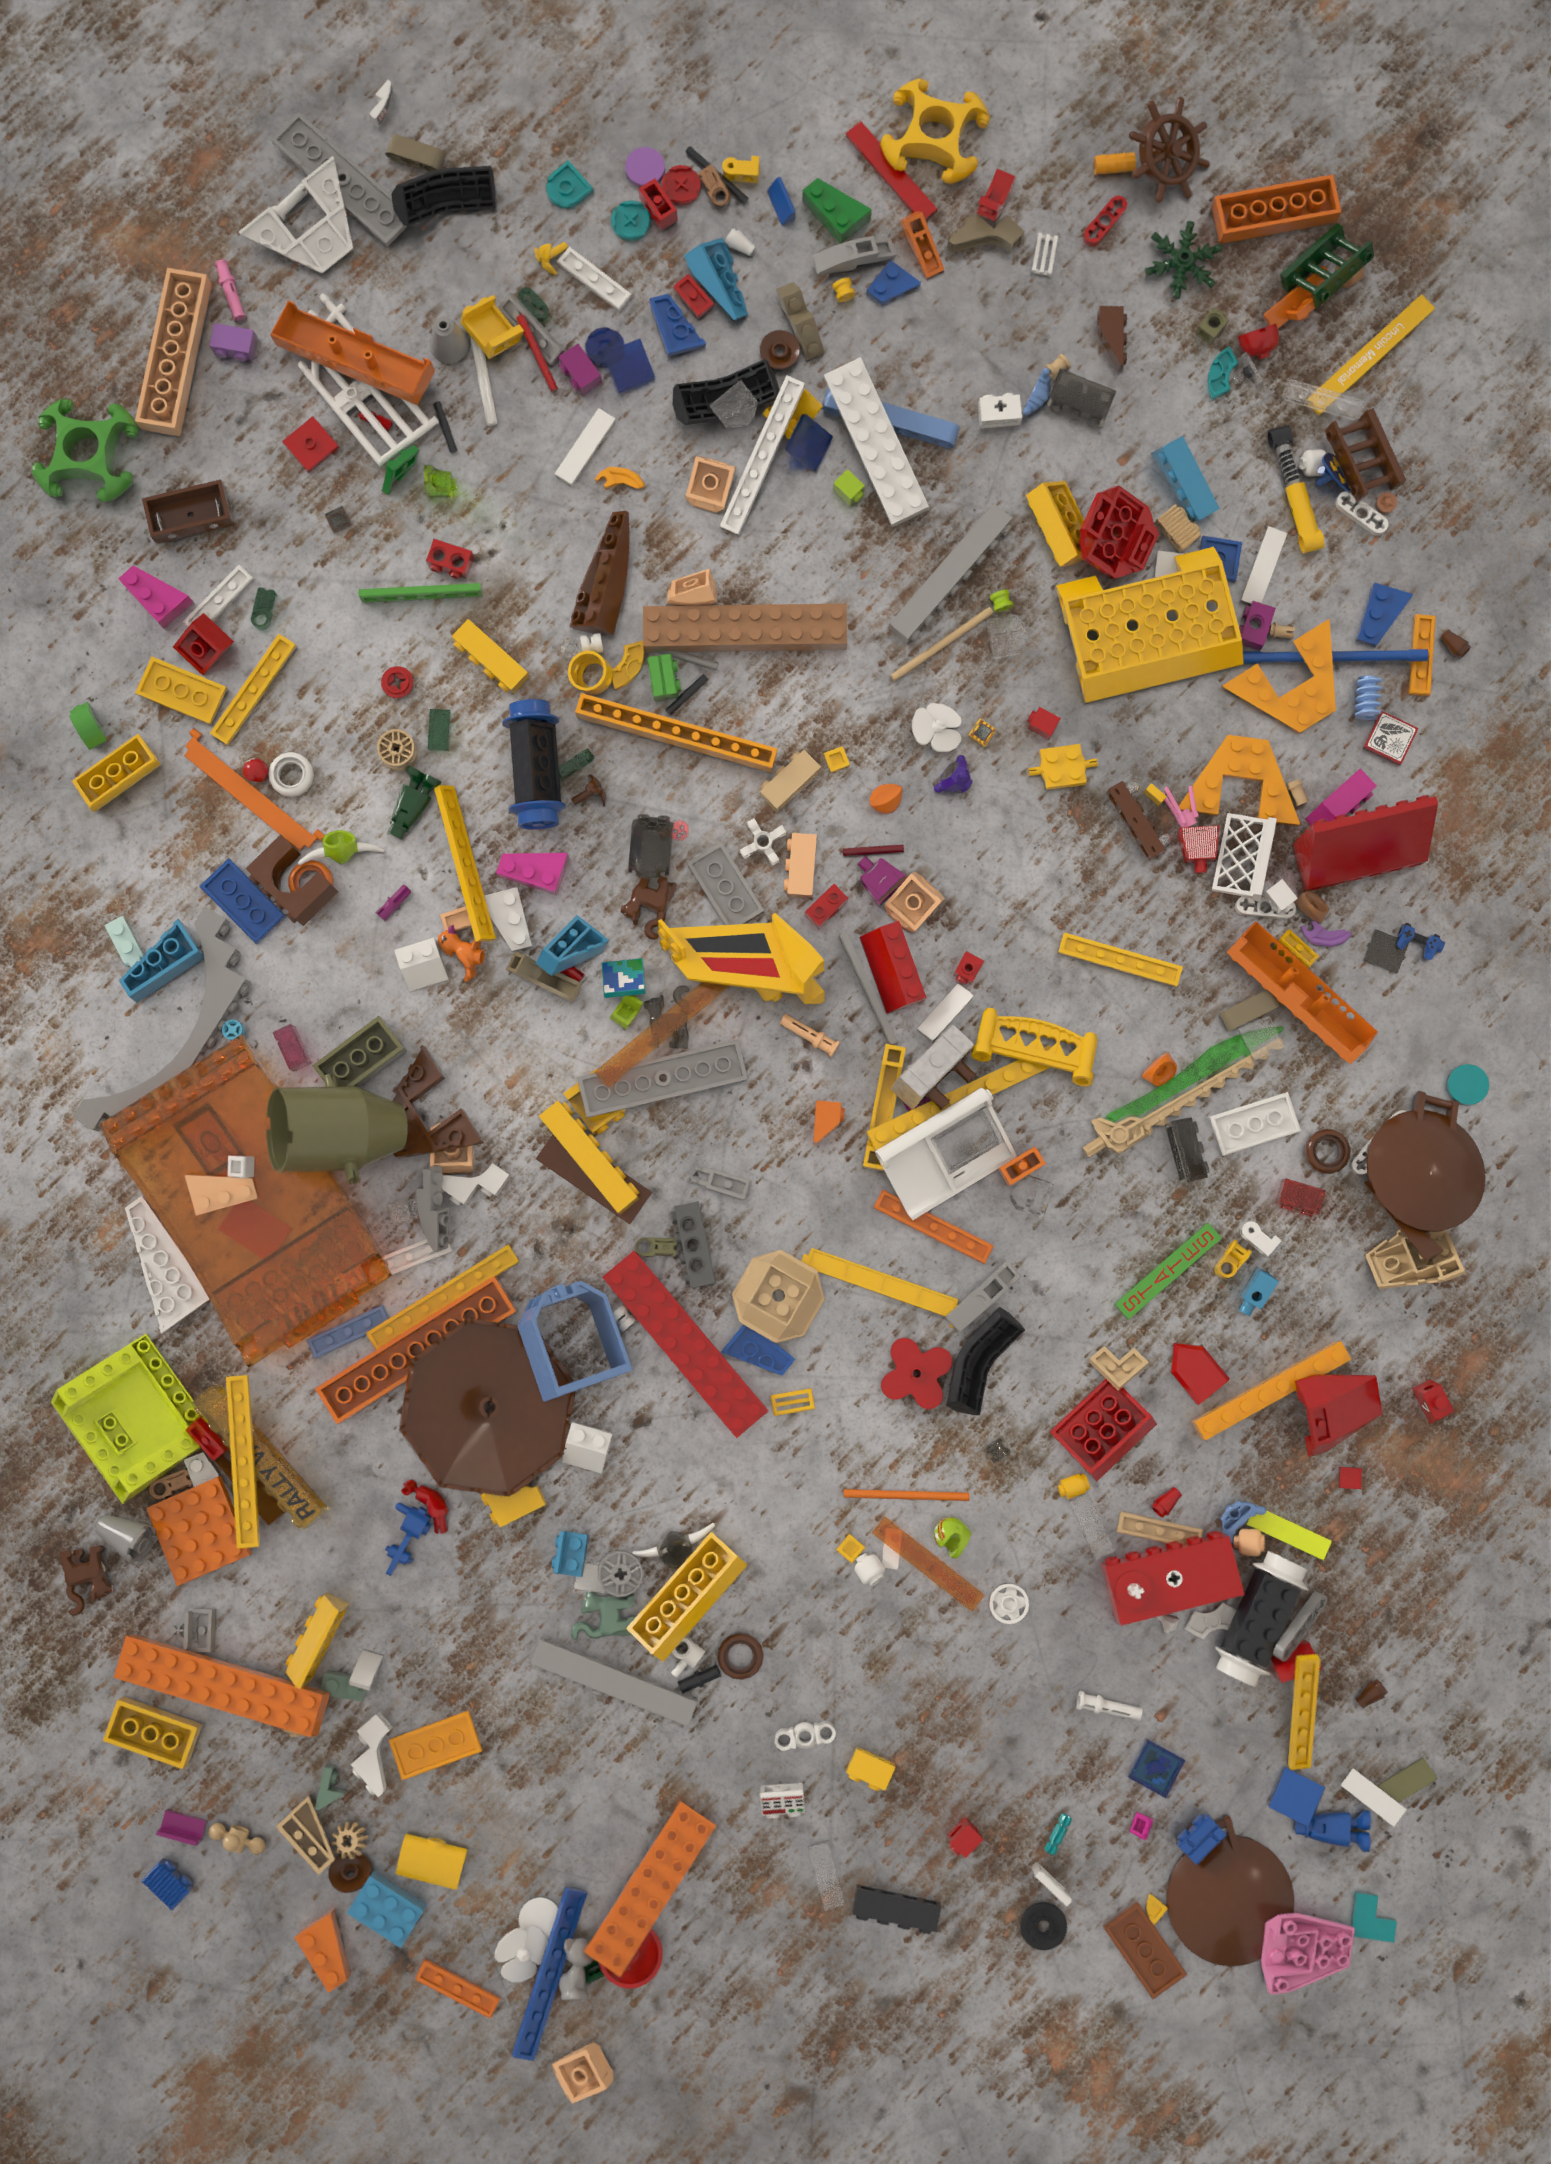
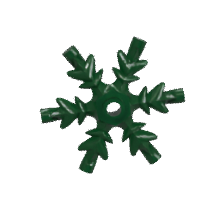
(1181, 265)

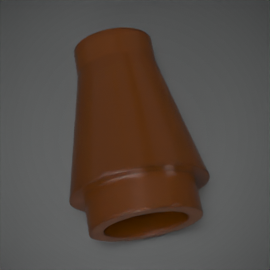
(1456, 644)
(1372, 1693)

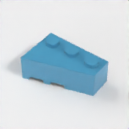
(571, 946)

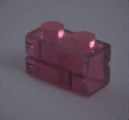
(292, 1047)

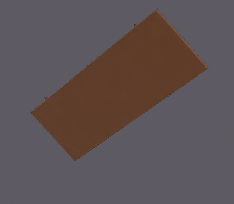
(561, 1162)

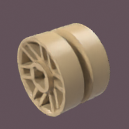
(387, 750)

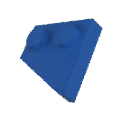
(891, 283)

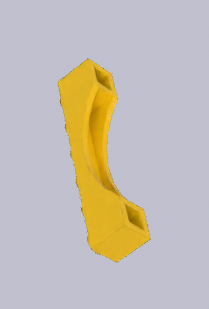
(885, 1098)

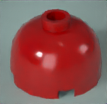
(1260, 341)

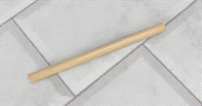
(941, 644)

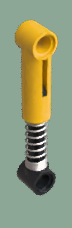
(1309, 537)

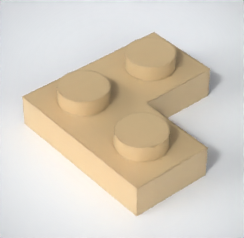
(1118, 1371)

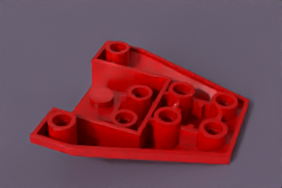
(1337, 1407)

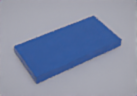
(242, 901)

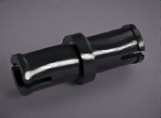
(699, 1679)

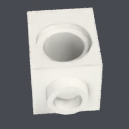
(1280, 897)

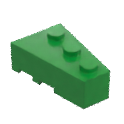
(835, 209)

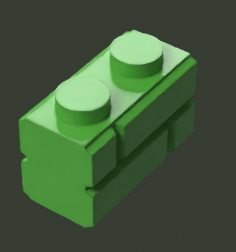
(663, 677)

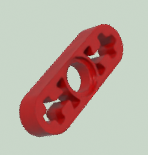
(1105, 212)

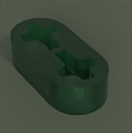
(536, 302)

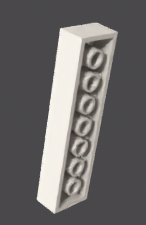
(876, 442)

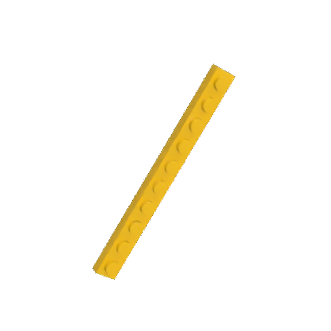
(994, 1082)

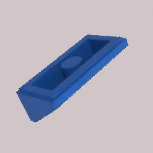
(781, 202)

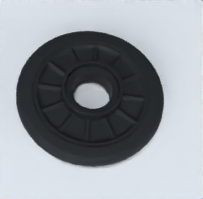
(1043, 1912)

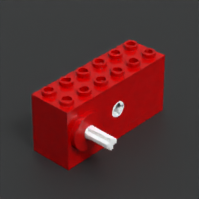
(1202, 1573)

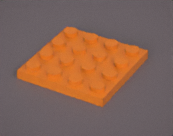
(197, 1530)

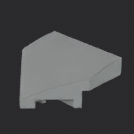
(196, 1630)

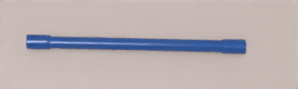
(1410, 655)

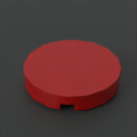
(681, 185)

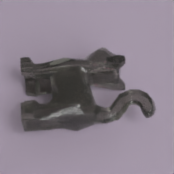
(655, 1008)

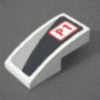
(384, 98)

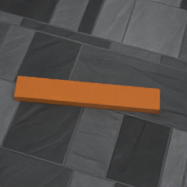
(935, 1228)

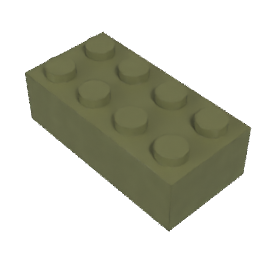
(362, 1054)

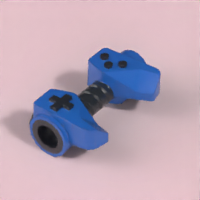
(1432, 943)

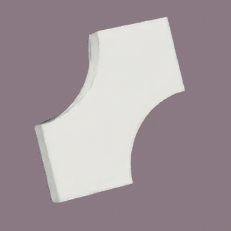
(1204, 1622)

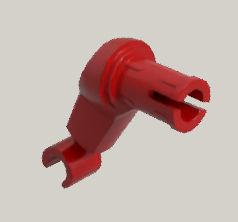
(433, 1500)

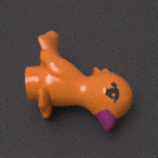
(468, 953)

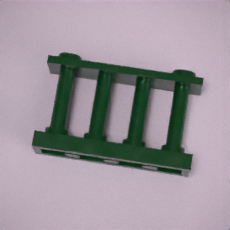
(1322, 250)

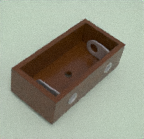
(169, 511)

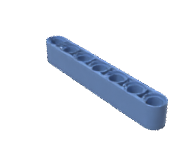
(910, 423)

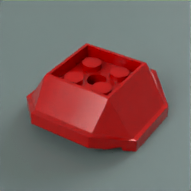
(1117, 533)

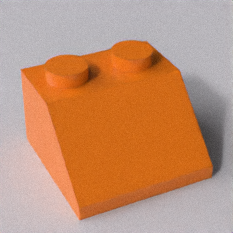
(827, 1119)

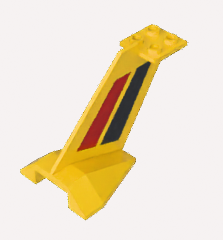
(747, 956)

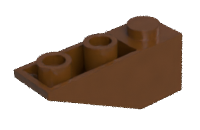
(1111, 333)

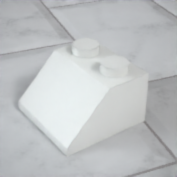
(421, 964)
(587, 1447)

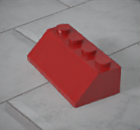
(893, 967)

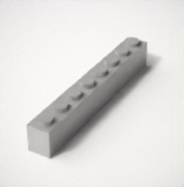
(950, 573)
(613, 1681)

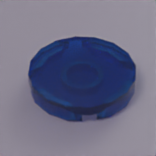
(601, 341)

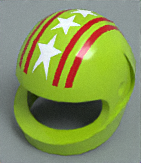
(953, 1535)

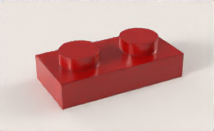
(693, 296)
(206, 1438)

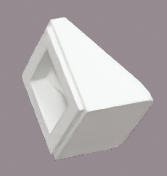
(241, 1166)

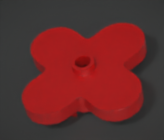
(923, 1388)

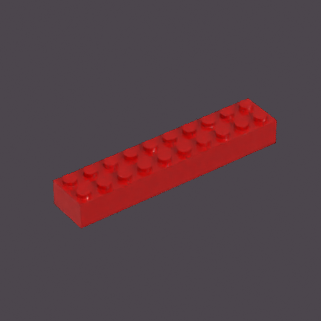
(685, 1344)

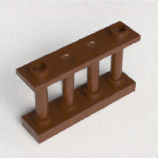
(1381, 448)

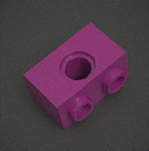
(1263, 616)

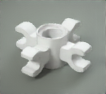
(771, 837)

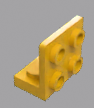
(807, 405)

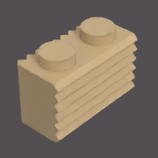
(1178, 528)

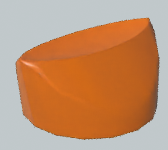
(886, 798)
(1161, 1070)

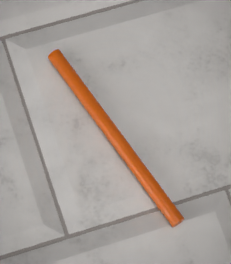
(914, 1495)

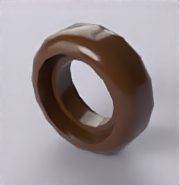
(1341, 1142)
(728, 1668)

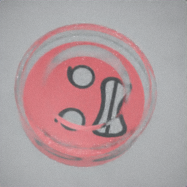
(681, 830)

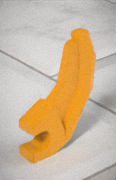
(619, 475)

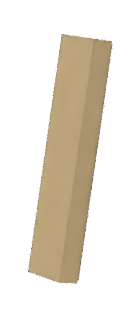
(1154, 1528)

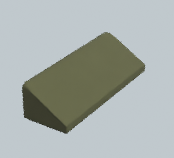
(1408, 1781)

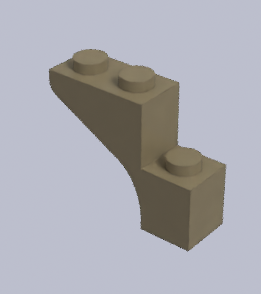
(977, 232)
(801, 320)
(557, 985)

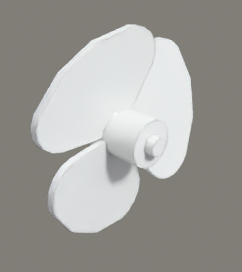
(933, 723)
(526, 1950)

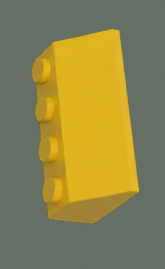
(1059, 519)

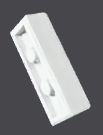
(945, 1012)

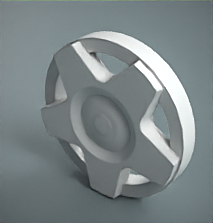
(1009, 1603)

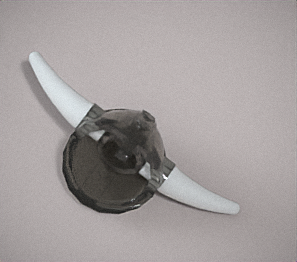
(675, 1547)

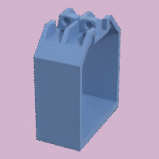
(604, 1323)

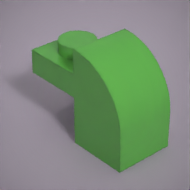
(87, 725)

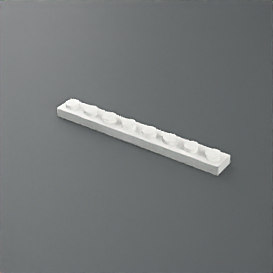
(762, 455)

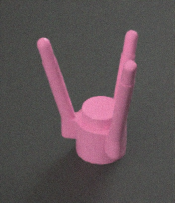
(1185, 817)

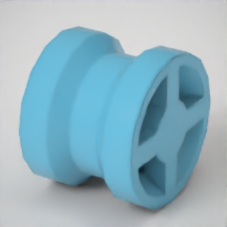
(230, 1027)

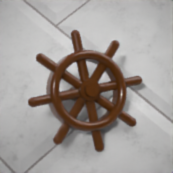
(1169, 150)

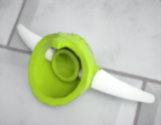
(340, 847)

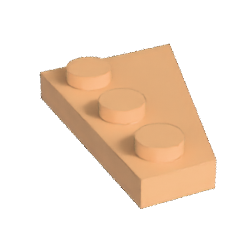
(218, 1192)

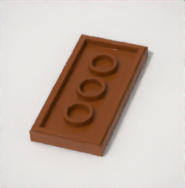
(1145, 1950)

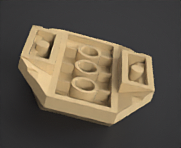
(771, 1318)

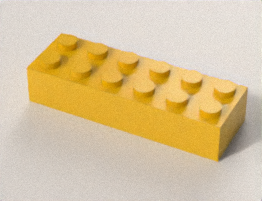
(590, 1159)
(686, 1597)

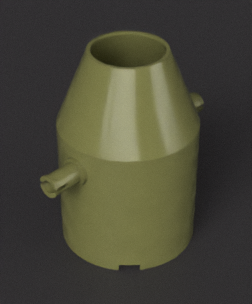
(332, 1128)

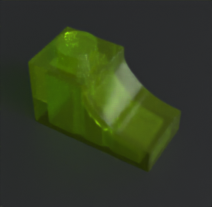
(439, 482)

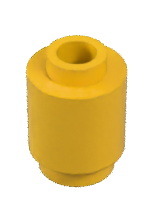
(1073, 1486)

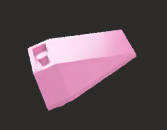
(1303, 1950)

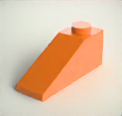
(922, 243)

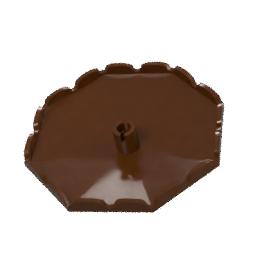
(479, 1411)

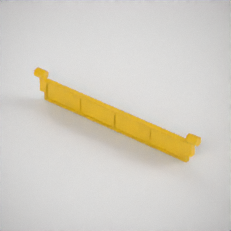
(880, 1282)

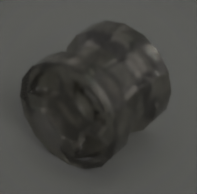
(996, 1450)

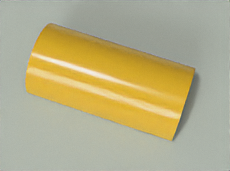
(116, 773)

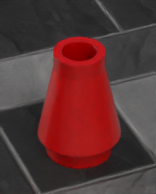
(1165, 1503)

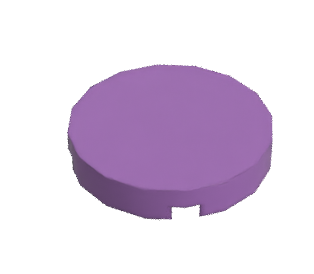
(644, 165)

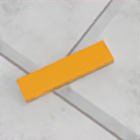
(1422, 639)

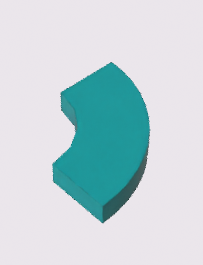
(1219, 373)

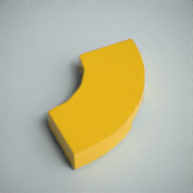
(629, 666)

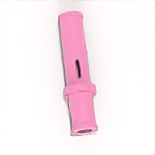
(227, 282)

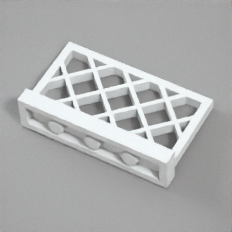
(1262, 860)

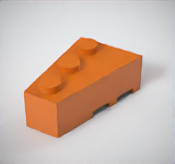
(325, 1951)

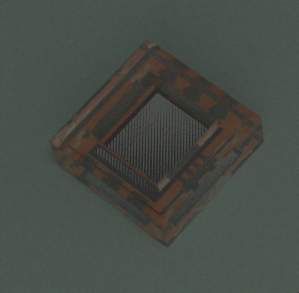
(338, 519)

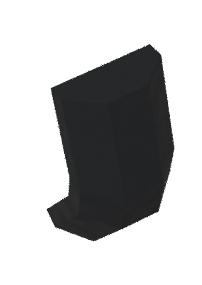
(444, 192)
(693, 399)
(977, 1358)

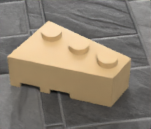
(308, 1835)

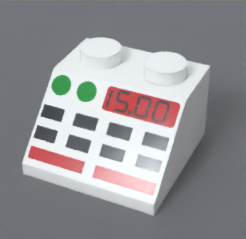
(782, 1800)

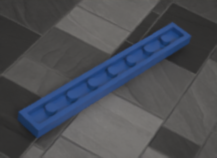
(549, 1974)

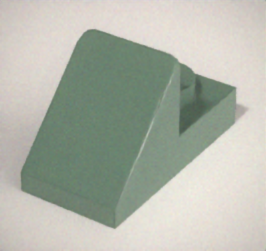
(327, 1793)

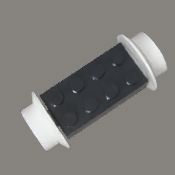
(1260, 1619)

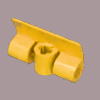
(431, 1861)

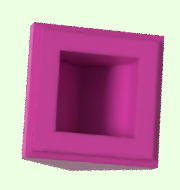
(1141, 1825)

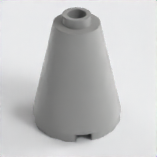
(448, 341)
(126, 1537)

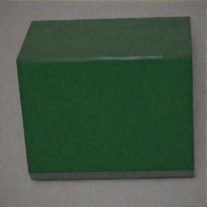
(593, 1972)

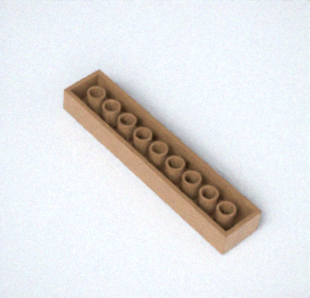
(745, 628)

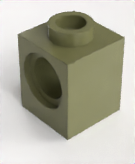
(1209, 333)

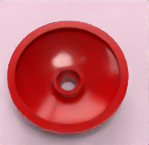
(642, 1966)

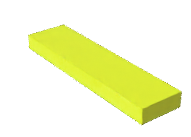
(1291, 1534)

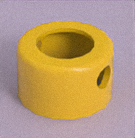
(583, 660)

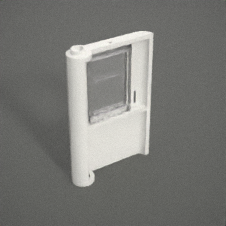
(946, 1153)

